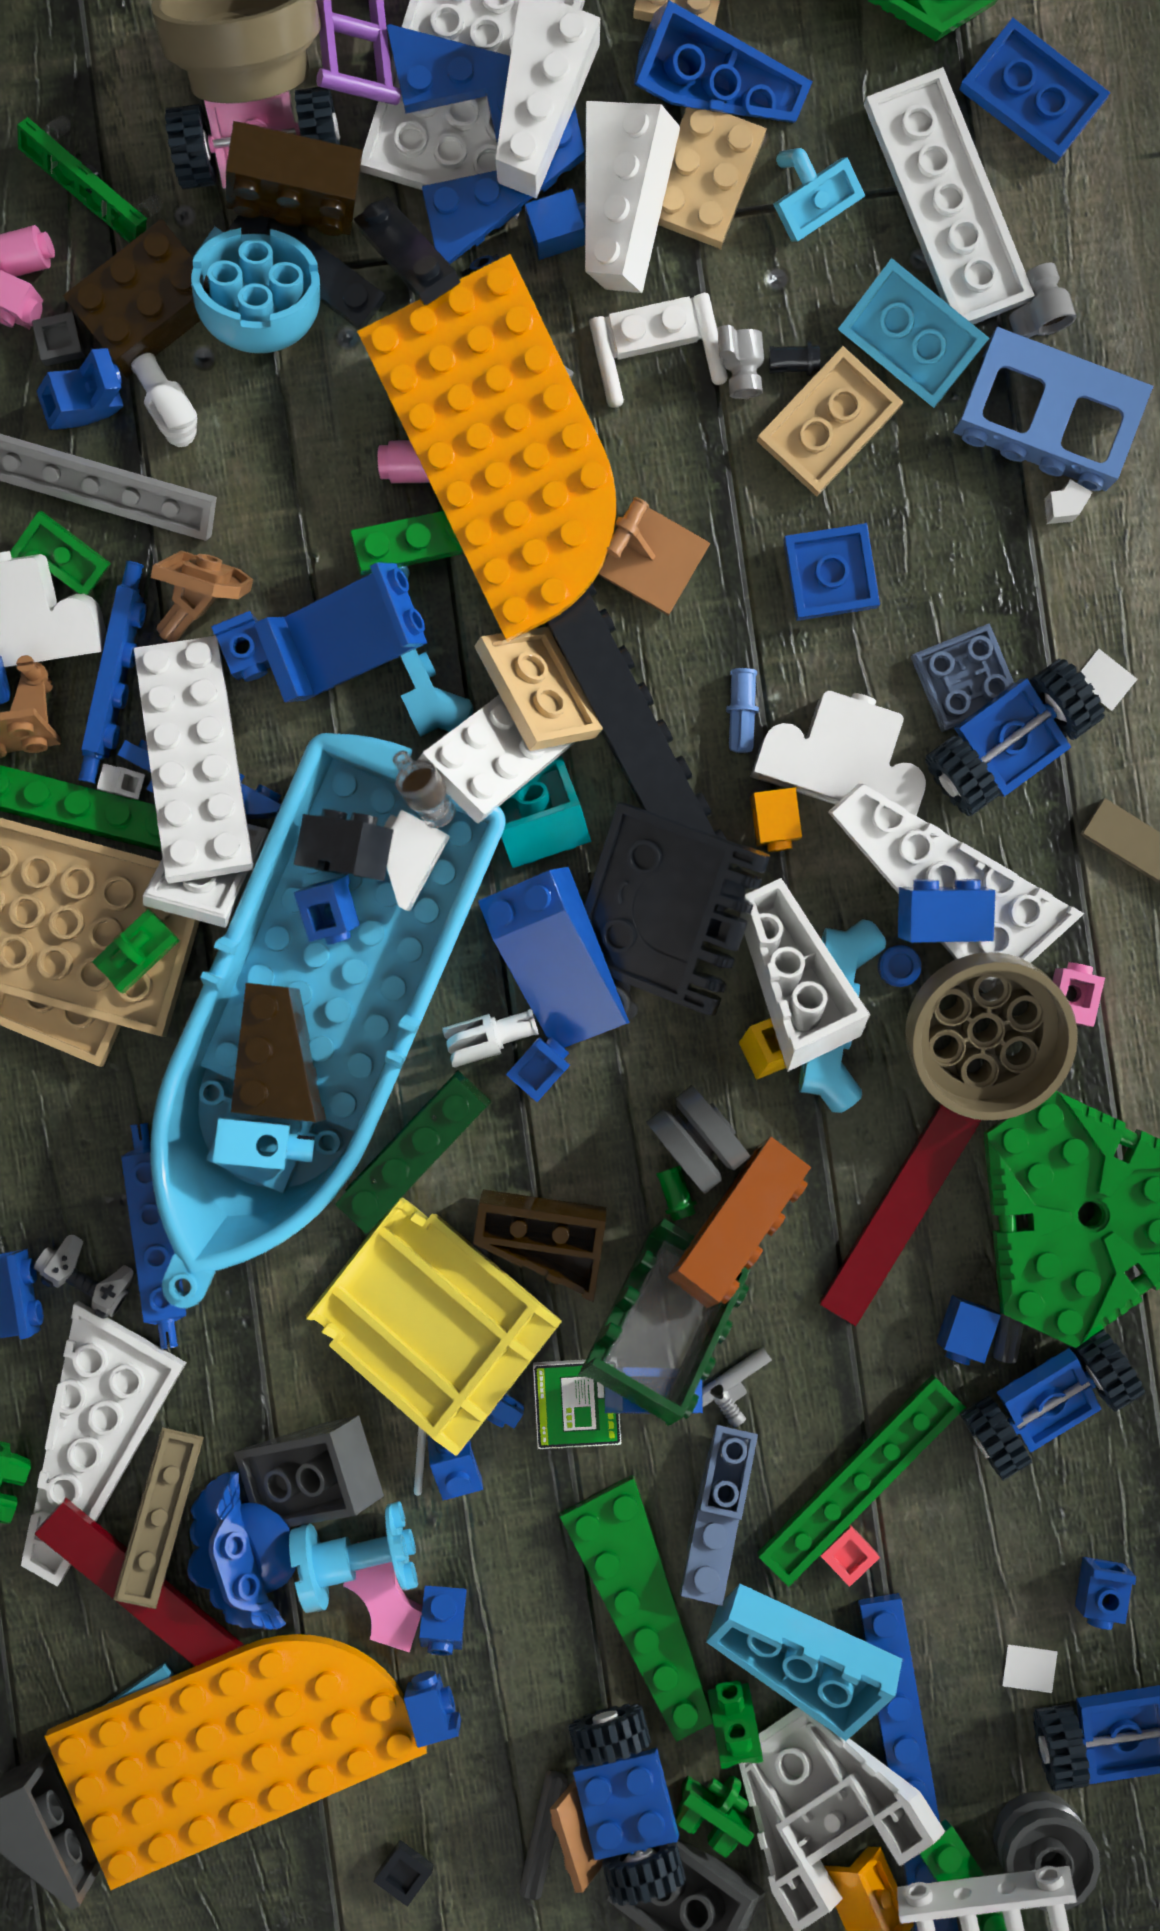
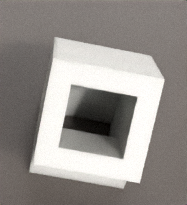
(1067, 503)
(120, 781)

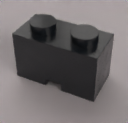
(344, 845)

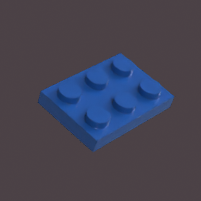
(1034, 90)

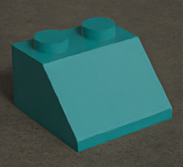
(543, 817)

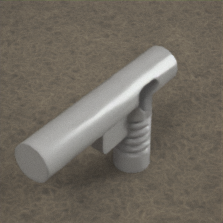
(733, 1388)

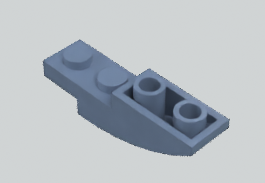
(718, 1514)

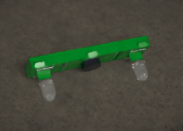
(83, 180)

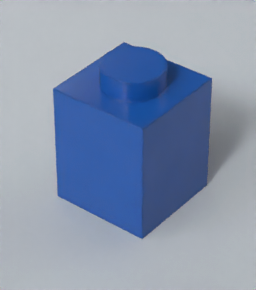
(556, 223)
(967, 1330)

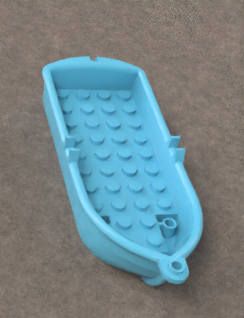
(358, 1006)

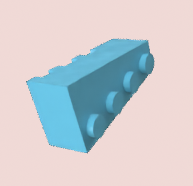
(806, 1660)

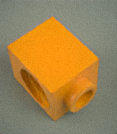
(776, 819)

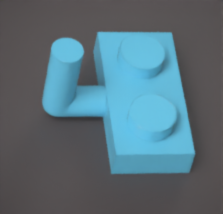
(819, 196)

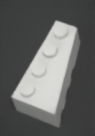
(545, 76)
(626, 184)
(799, 978)

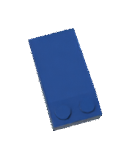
(555, 956)

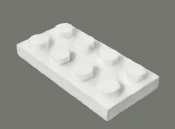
(487, 760)

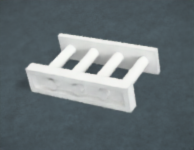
(989, 1894)

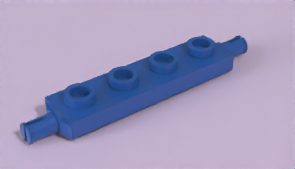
(110, 688)
(149, 1238)

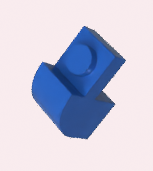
(83, 394)

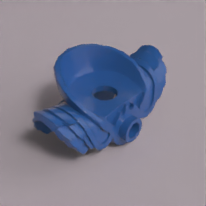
(239, 1554)

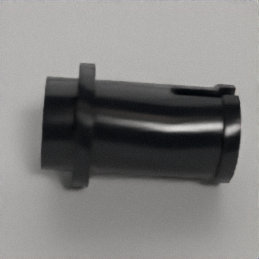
(794, 359)

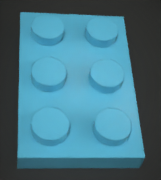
(913, 333)

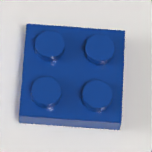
(831, 572)

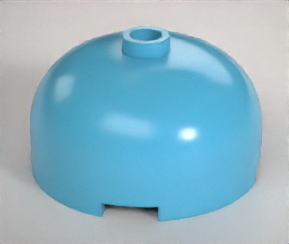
(259, 290)

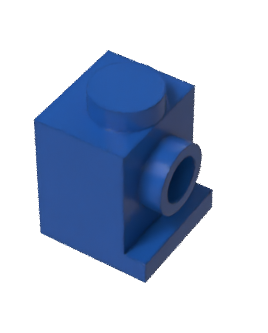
(236, 631)
(316, 913)
(1098, 1580)
(430, 1709)

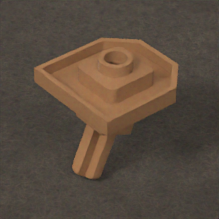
(197, 585)

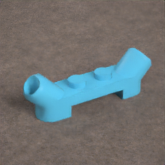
(426, 704)
(827, 1073)

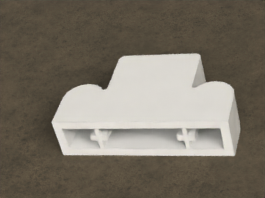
(35, 622)
(844, 746)

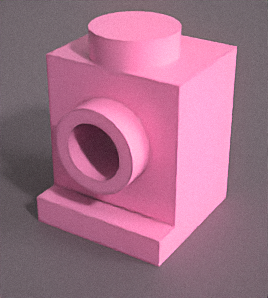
(18, 301)
(1088, 991)

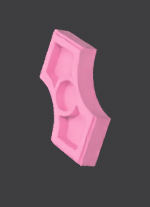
(391, 1611)

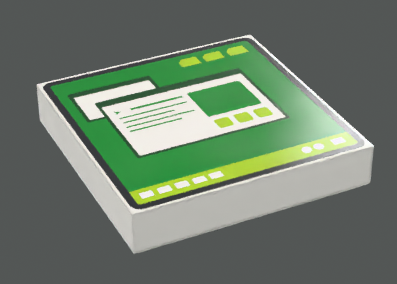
(571, 1408)

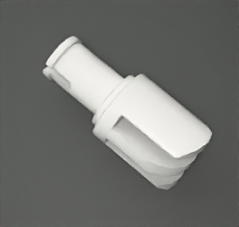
(166, 402)
(485, 1036)

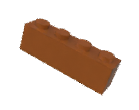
(740, 1223)

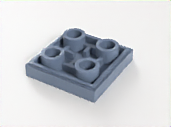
(962, 675)

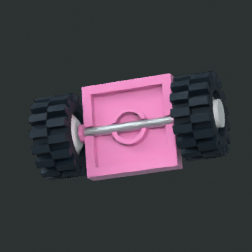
(194, 147)

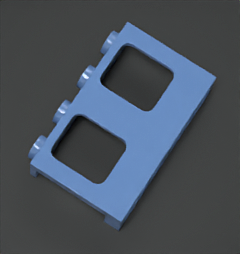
(1064, 381)

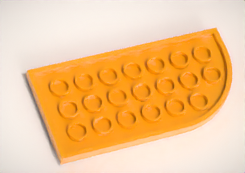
(501, 441)
(228, 1749)

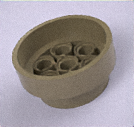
(238, 46)
(1004, 1083)

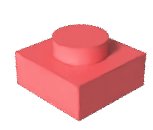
(850, 1555)

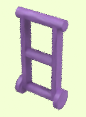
(372, 31)

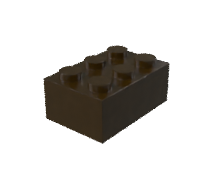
(292, 179)
(139, 297)

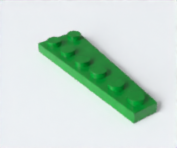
(630, 1577)

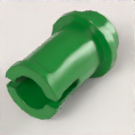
(676, 1193)

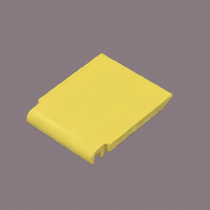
(432, 1323)

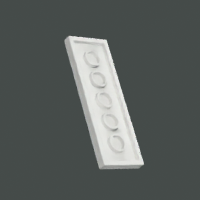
(948, 197)
(193, 760)

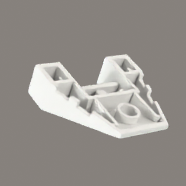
(816, 1797)

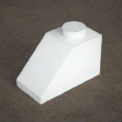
(412, 856)

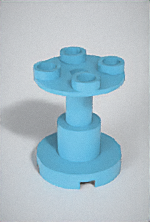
(337, 1560)

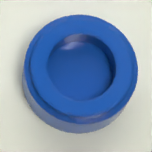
(899, 966)

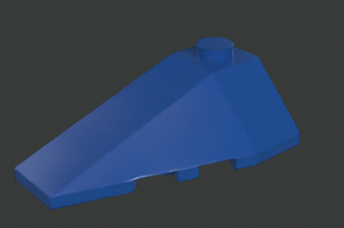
(711, 70)

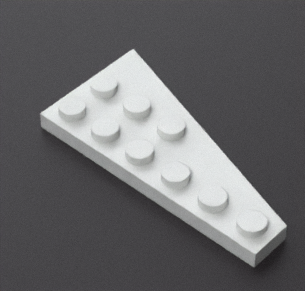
(912, 849)
(98, 1419)

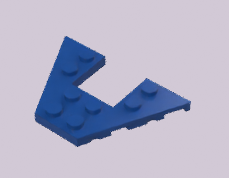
(448, 72)

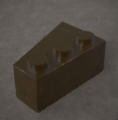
(275, 1057)
(545, 1236)

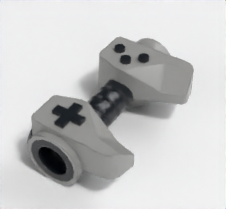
(59, 1267)

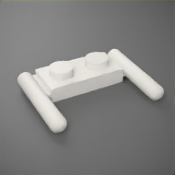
(652, 330)

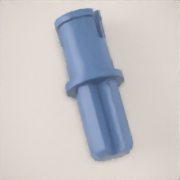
(742, 710)

